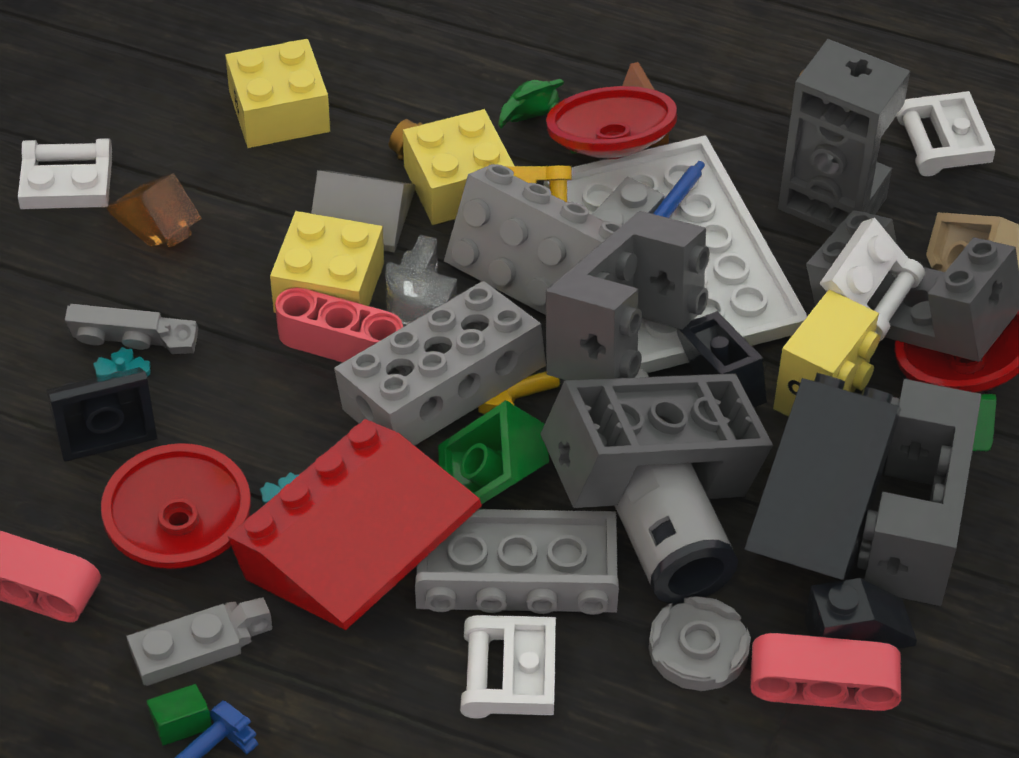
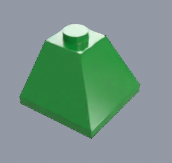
(495, 451)

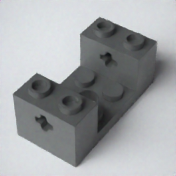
(835, 135)
(640, 272)
(952, 309)
(613, 425)
(913, 540)

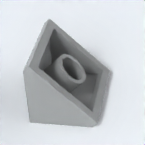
(364, 201)

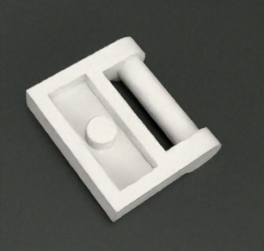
(958, 129)
(65, 184)
(864, 266)
(526, 666)

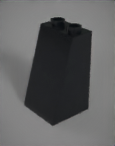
(825, 477)

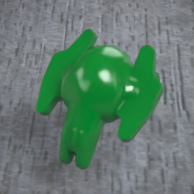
(530, 101)

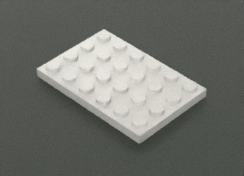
(741, 270)

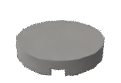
(699, 643)

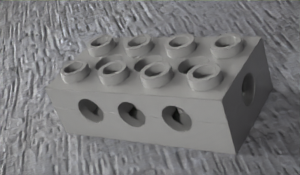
(442, 364)

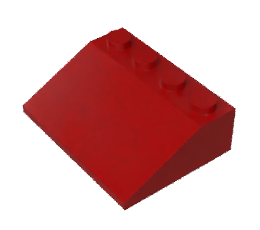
(352, 524)

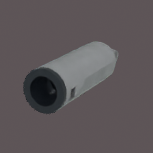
(675, 531)

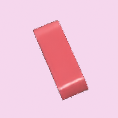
(330, 324)
(45, 578)
(826, 672)

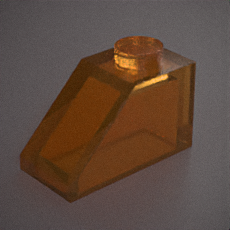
(157, 211)

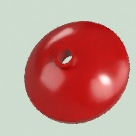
(612, 121)
(955, 372)
(172, 488)

